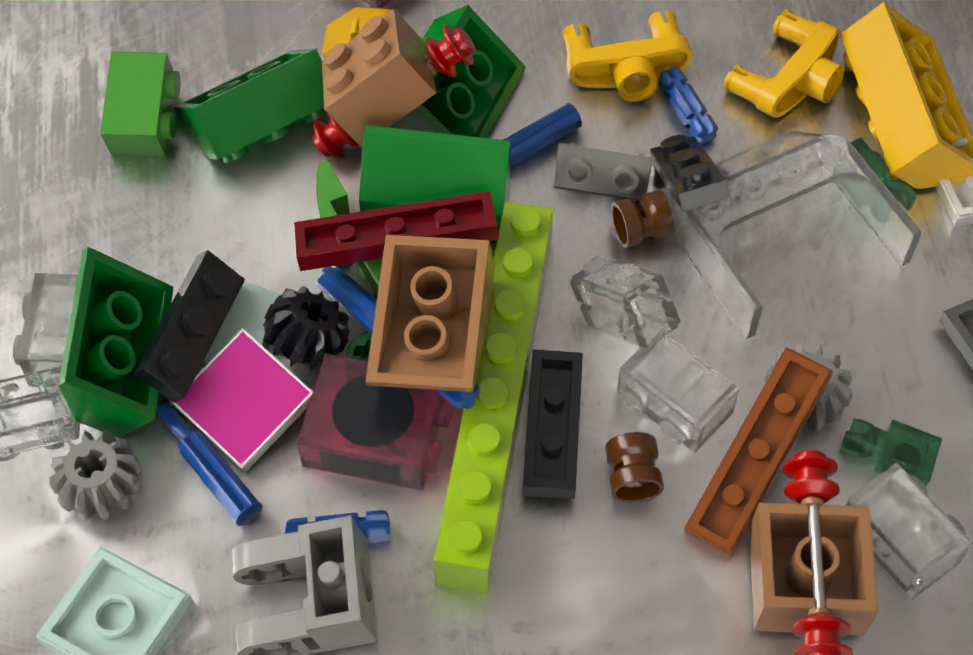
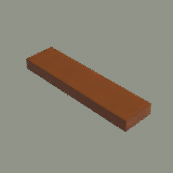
(758, 451)

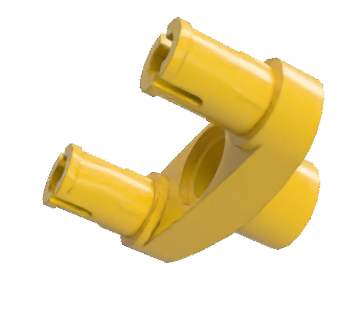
(628, 65)
(805, 74)

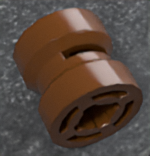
(642, 218)
(634, 467)

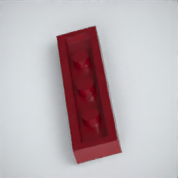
(363, 234)

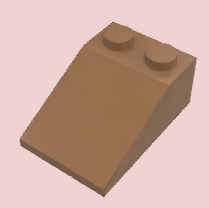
(431, 313)

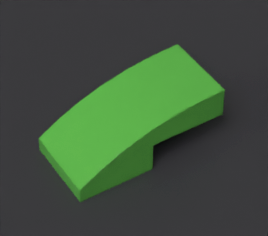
(331, 195)

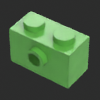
(139, 104)

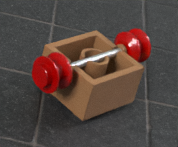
(382, 78)
(813, 561)

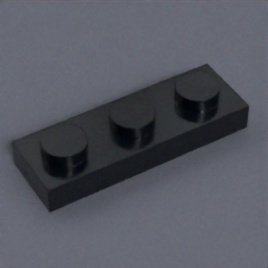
(689, 172)
(189, 326)
(553, 424)

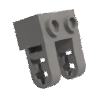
(339, 589)

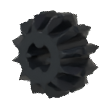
(305, 327)

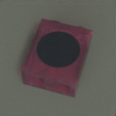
(371, 429)

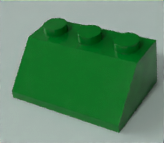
(478, 92)
(256, 105)
(427, 166)
(107, 336)

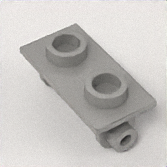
(602, 171)

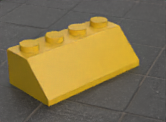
(908, 99)

